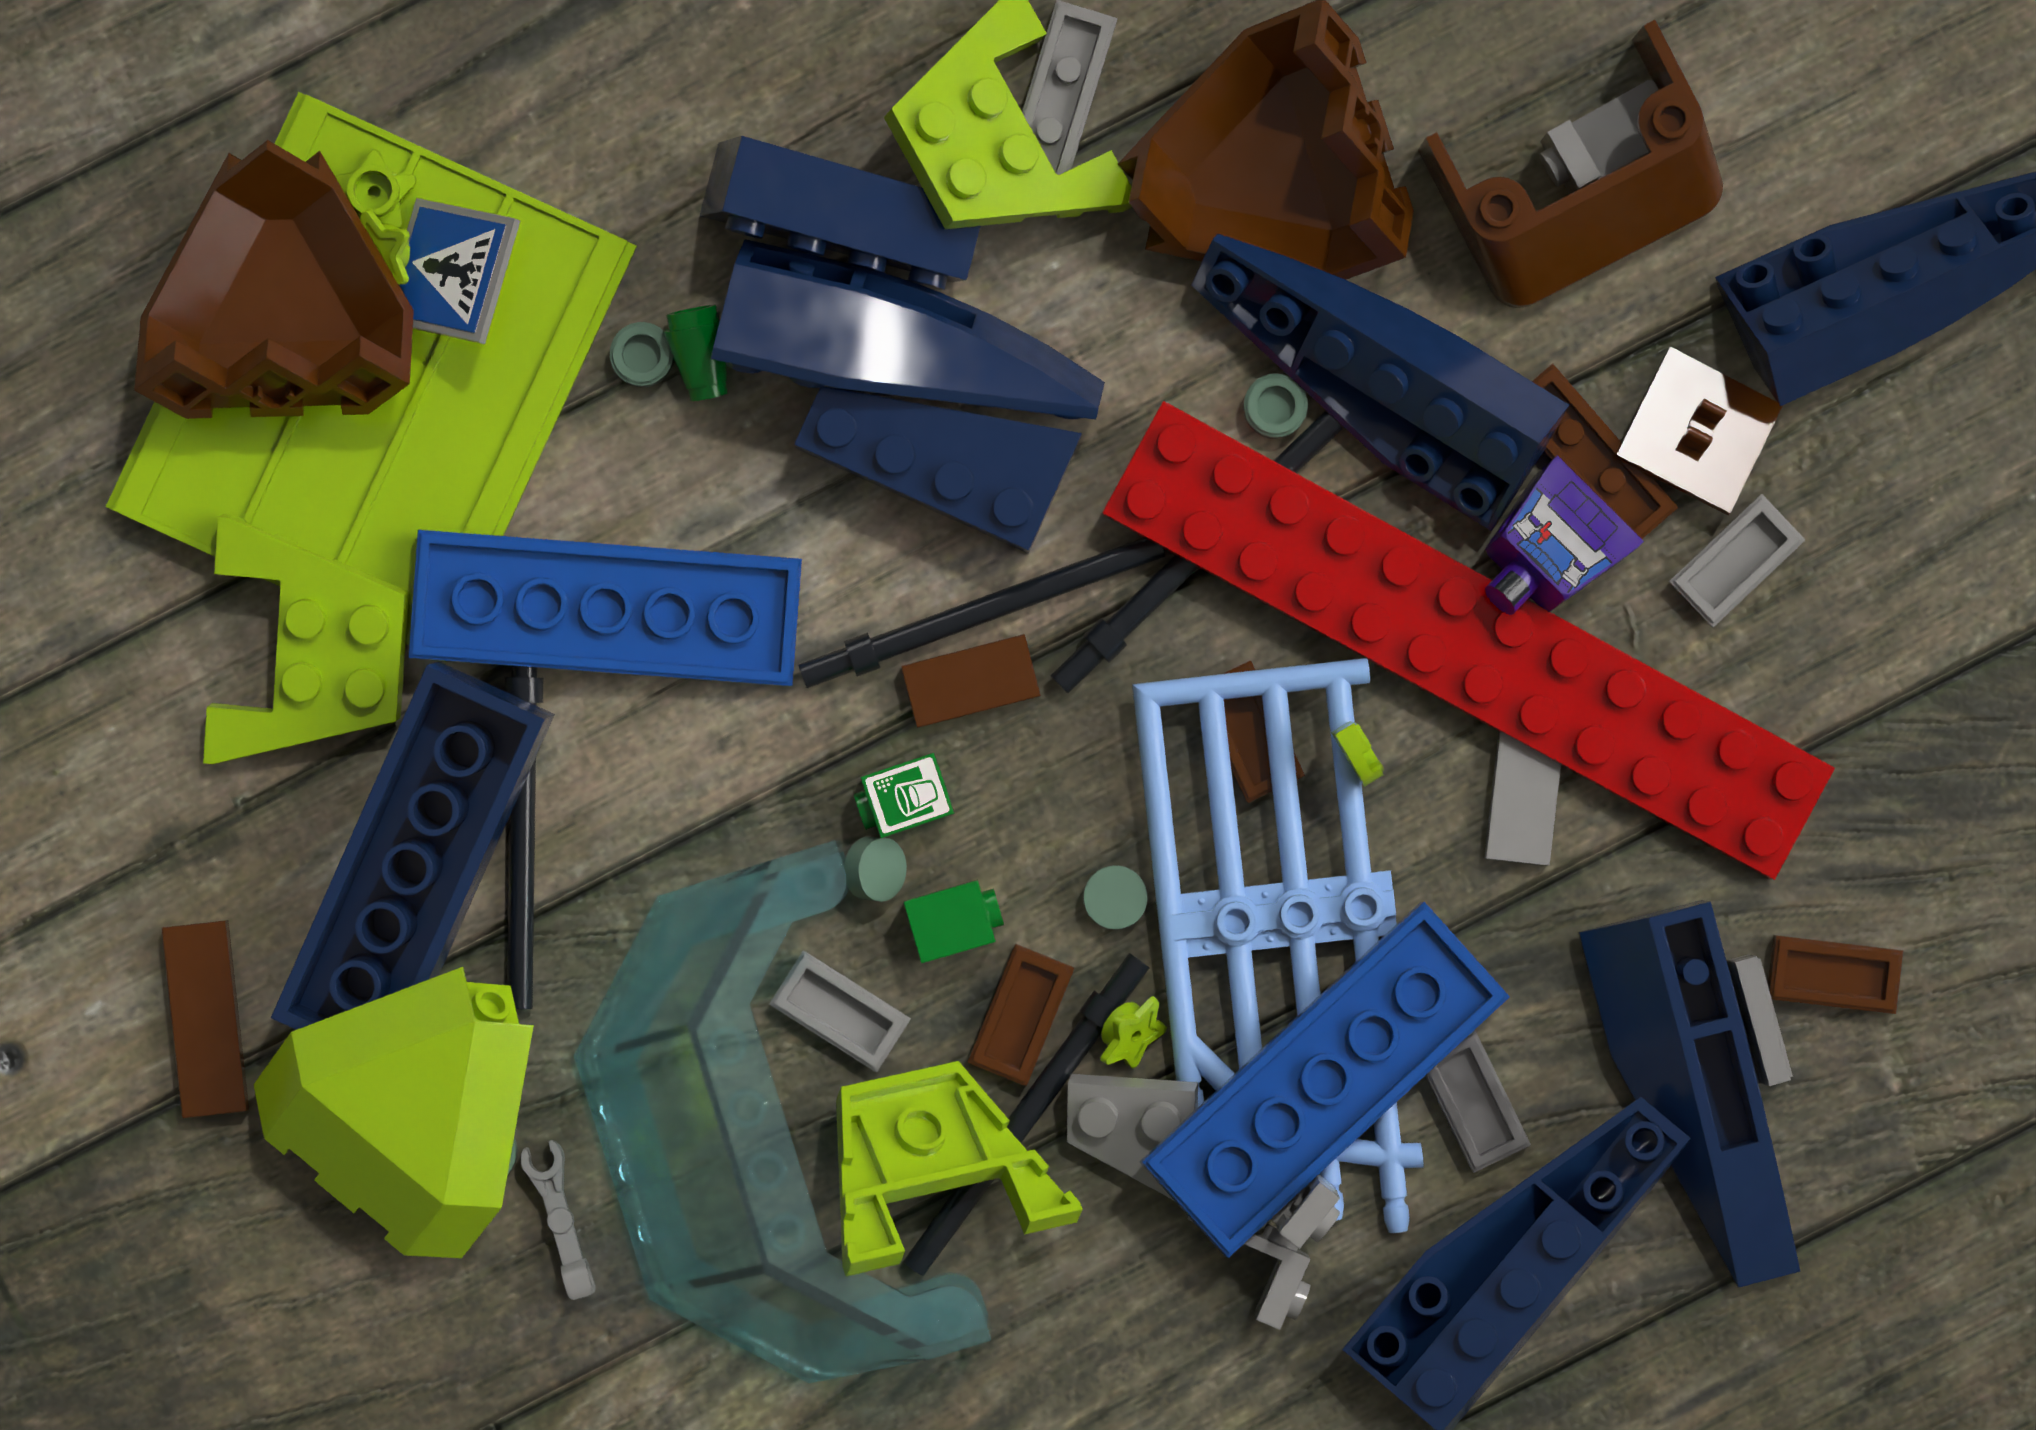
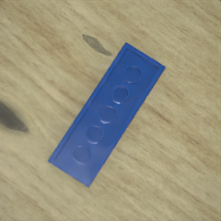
(604, 608)
(1324, 1079)

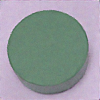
(641, 354)
(1275, 406)
(875, 868)
(1115, 897)

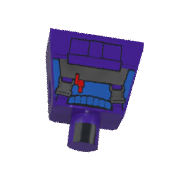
(1555, 541)

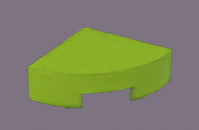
(1358, 752)

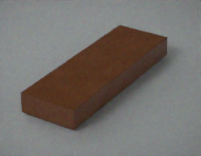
(1590, 452)
(205, 1019)

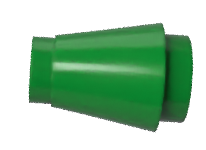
(691, 343)

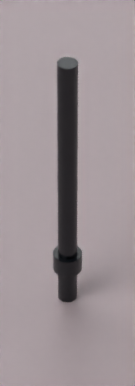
(1107, 638)
(864, 653)
(528, 687)
(1033, 1104)

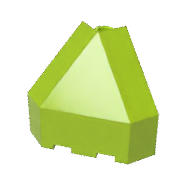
(406, 1108)

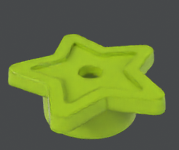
(376, 174)
(391, 242)
(1130, 1032)

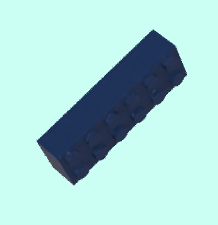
(417, 846)

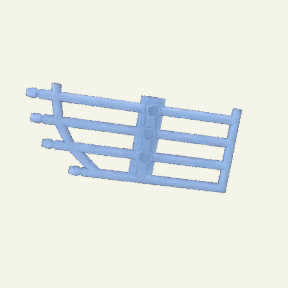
(1273, 914)

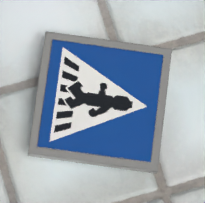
(456, 268)

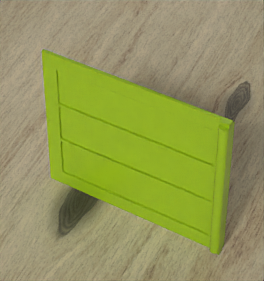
(441, 450)

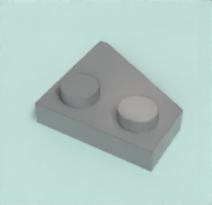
(1126, 1118)

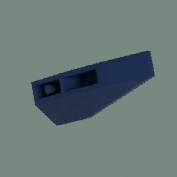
(1878, 283)
(887, 336)
(1389, 376)
(1687, 1054)
(1509, 1266)

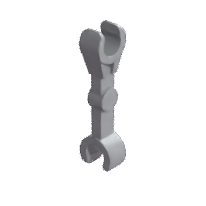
(550, 1184)

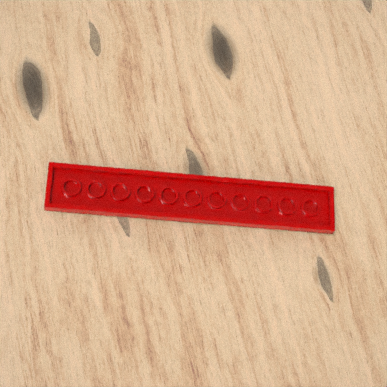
(1443, 634)

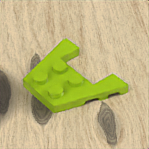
(976, 145)
(334, 652)
(925, 1137)

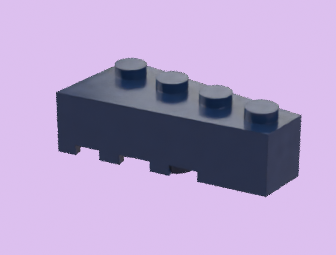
(836, 209)
(954, 462)

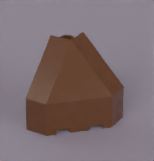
(1276, 153)
(275, 300)

